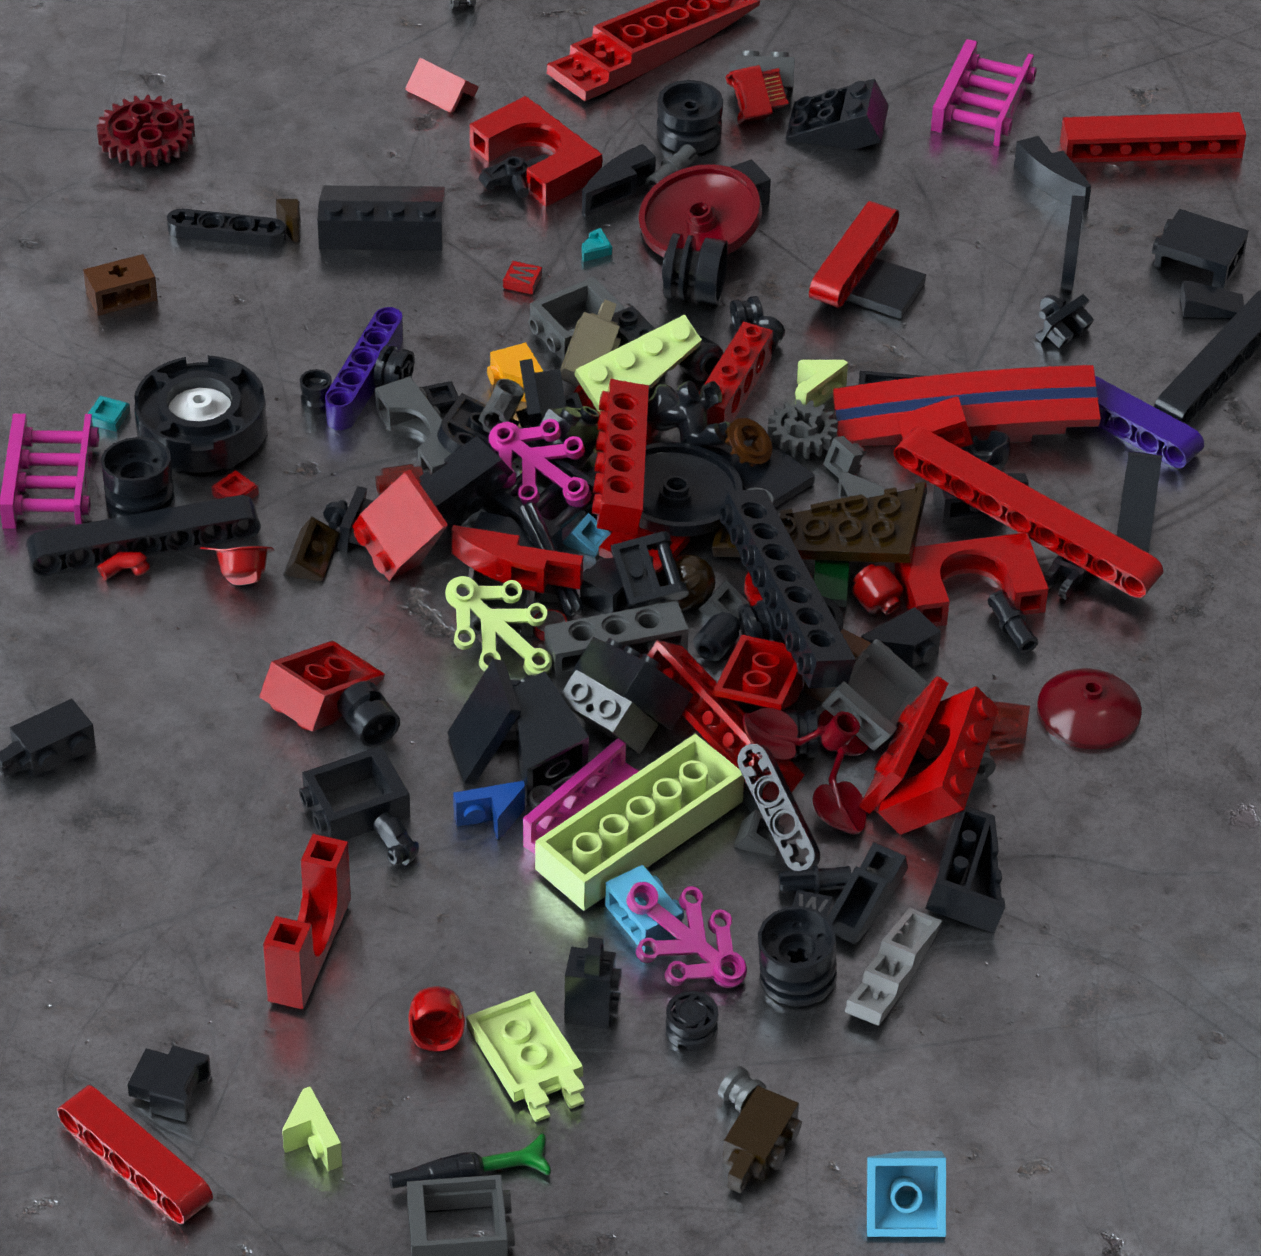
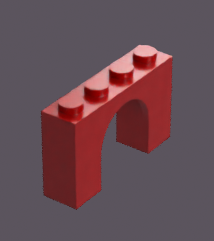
(528, 124)
(1003, 558)
(942, 789)
(298, 948)

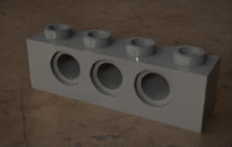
(633, 628)

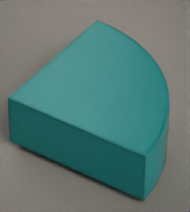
(596, 246)

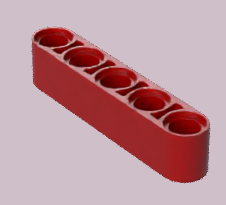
(854, 254)
(135, 1154)

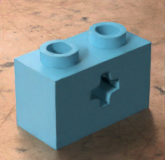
(634, 924)

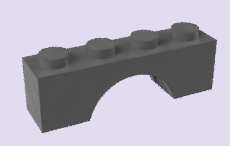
(407, 409)

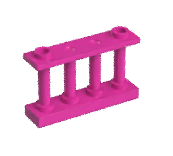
(962, 77)
(20, 458)

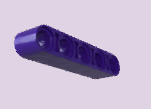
(355, 379)
(1146, 426)

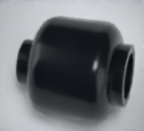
(702, 360)

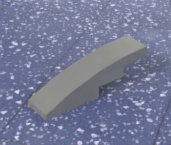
(894, 966)

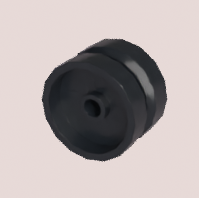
(689, 115)

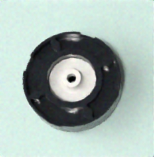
(202, 412)

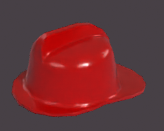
(242, 564)

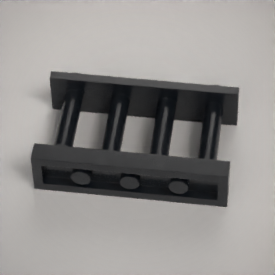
(504, 504)

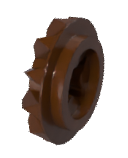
(747, 429)

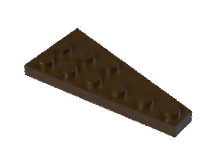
(851, 528)

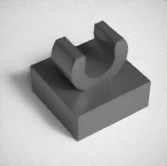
(844, 456)

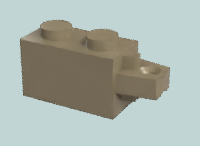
(591, 339)

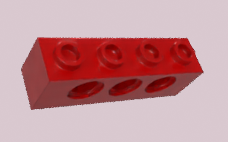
(740, 370)

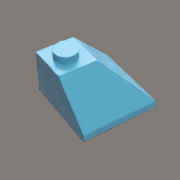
(906, 1194)

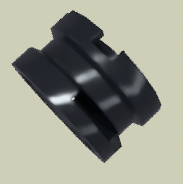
(393, 365)
(757, 622)
(806, 724)
(692, 1021)

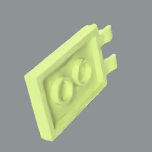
(528, 1053)

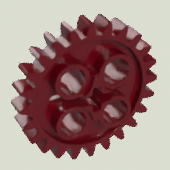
(146, 130)

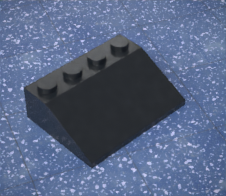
(381, 217)

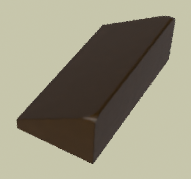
(312, 551)

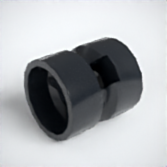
(368, 713)

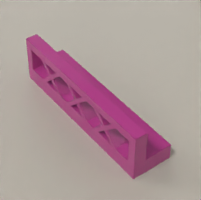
(578, 792)

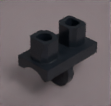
(1058, 316)
(342, 516)

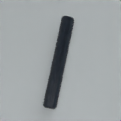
(542, 539)

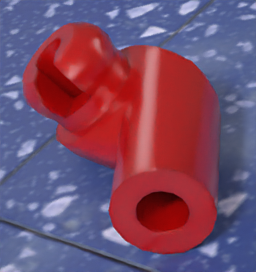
(124, 560)

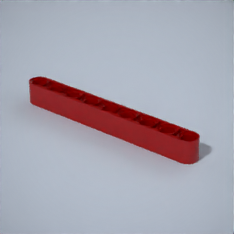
(1029, 512)

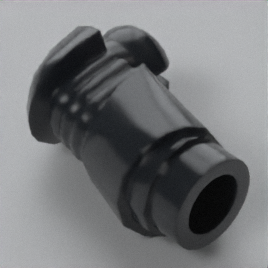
(395, 836)

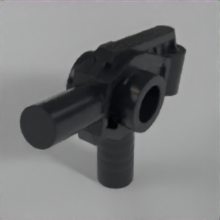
(509, 172)

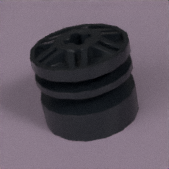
(689, 268)
(137, 477)
(797, 956)

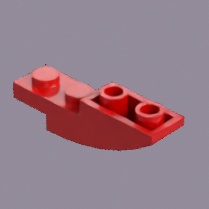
(504, 559)

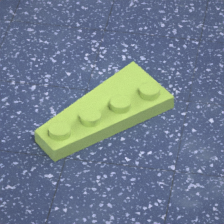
(640, 360)

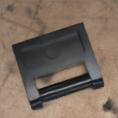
(638, 573)

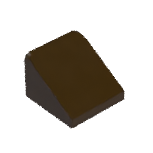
(289, 212)

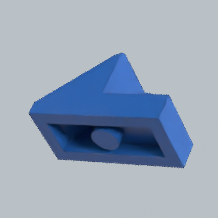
(494, 803)

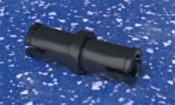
(1012, 621)

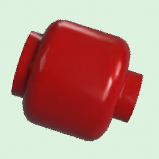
(877, 589)

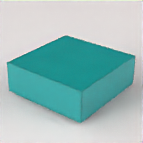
(109, 413)

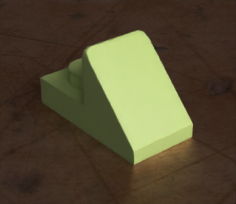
(818, 379)
(311, 1127)

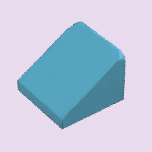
(586, 536)

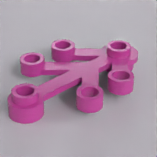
(537, 459)
(690, 939)

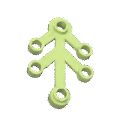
(496, 621)

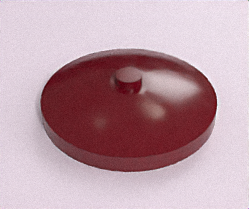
(701, 203)

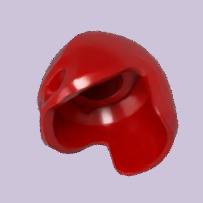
(436, 1017)

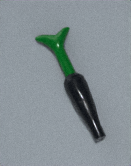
(471, 1164)

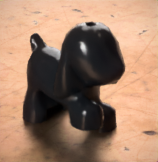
(688, 413)

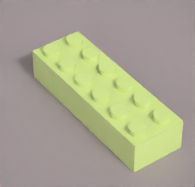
(639, 820)

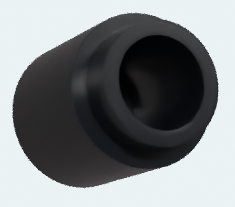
(717, 636)

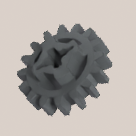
(802, 428)

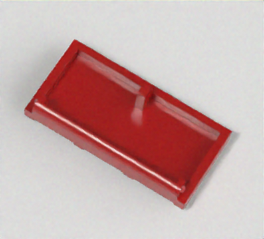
(903, 746)

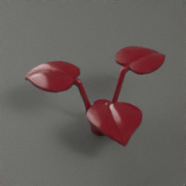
(836, 802)

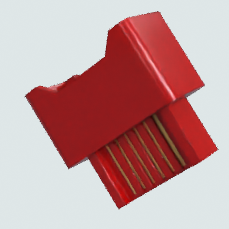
(757, 92)

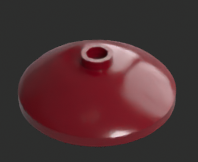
(1089, 709)

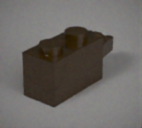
(759, 1137)

